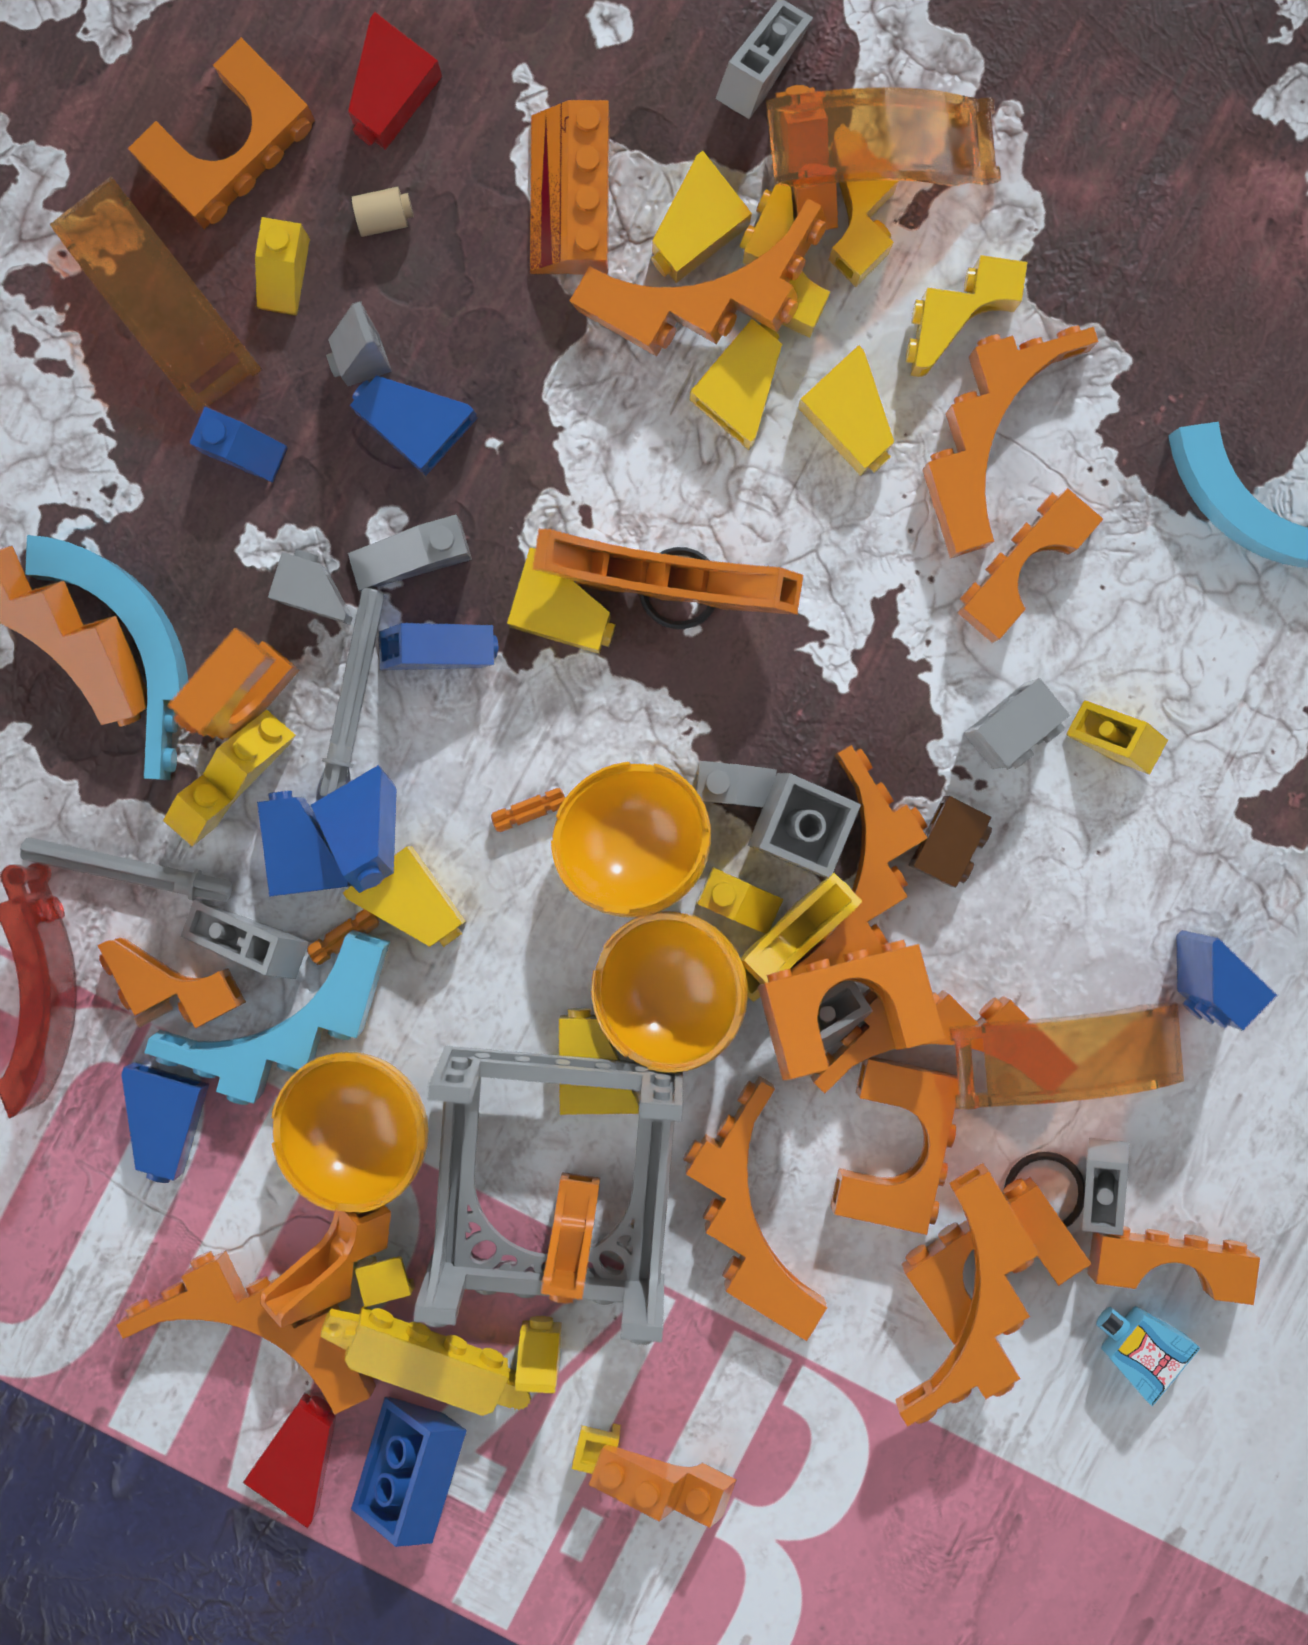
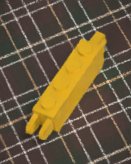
(424, 1360)

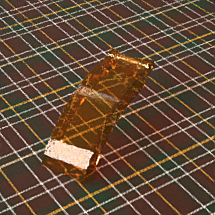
(882, 137)
(152, 293)
(1071, 1056)

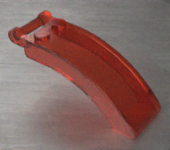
(45, 986)

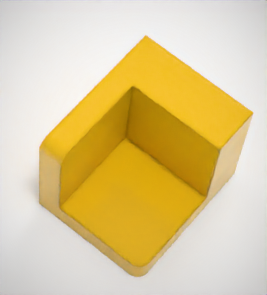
(382, 1280)
(590, 1446)

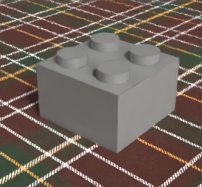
(1018, 724)
(804, 824)

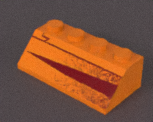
(570, 188)

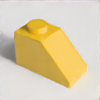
(280, 265)
(1118, 736)
(739, 900)
(538, 1355)

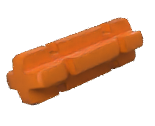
(527, 810)
(321, 950)

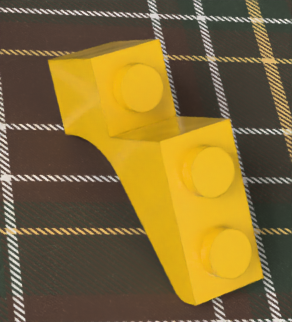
(772, 226)
(865, 241)
(941, 314)
(227, 776)
(798, 931)

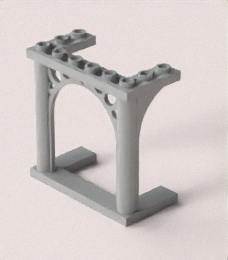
(452, 1265)

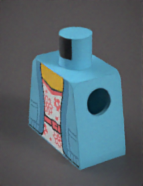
(1145, 1350)

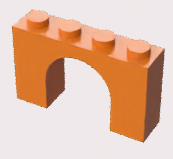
(211, 186)
(232, 687)
(894, 975)
(908, 1198)
(939, 1267)

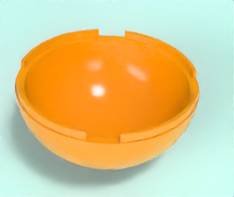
(631, 839)
(669, 991)
(349, 1132)

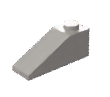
(762, 58)
(357, 348)
(410, 553)
(245, 940)

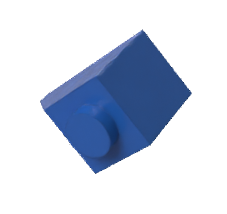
(237, 444)

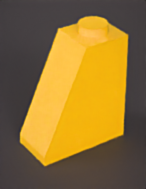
(699, 221)
(739, 382)
(850, 413)
(559, 610)
(412, 901)
(583, 1037)

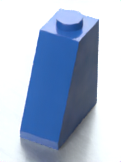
(413, 420)
(436, 646)
(361, 827)
(295, 847)
(161, 1119)

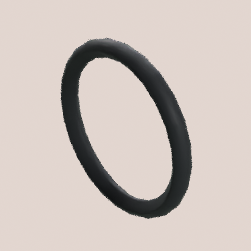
(678, 624)
(1062, 1160)

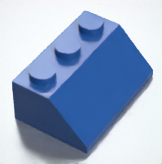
(1218, 982)
(408, 1472)

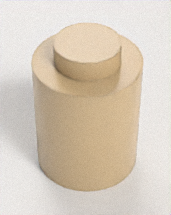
(382, 211)

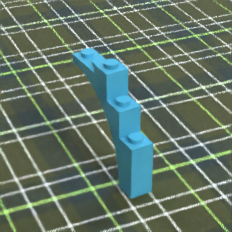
(246, 1061)

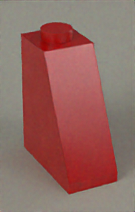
(389, 82)
(296, 1460)

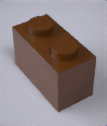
(951, 842)

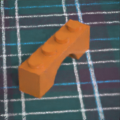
(1060, 528)
(1224, 1270)

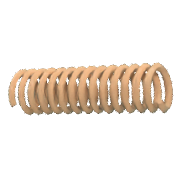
(153, 1015)

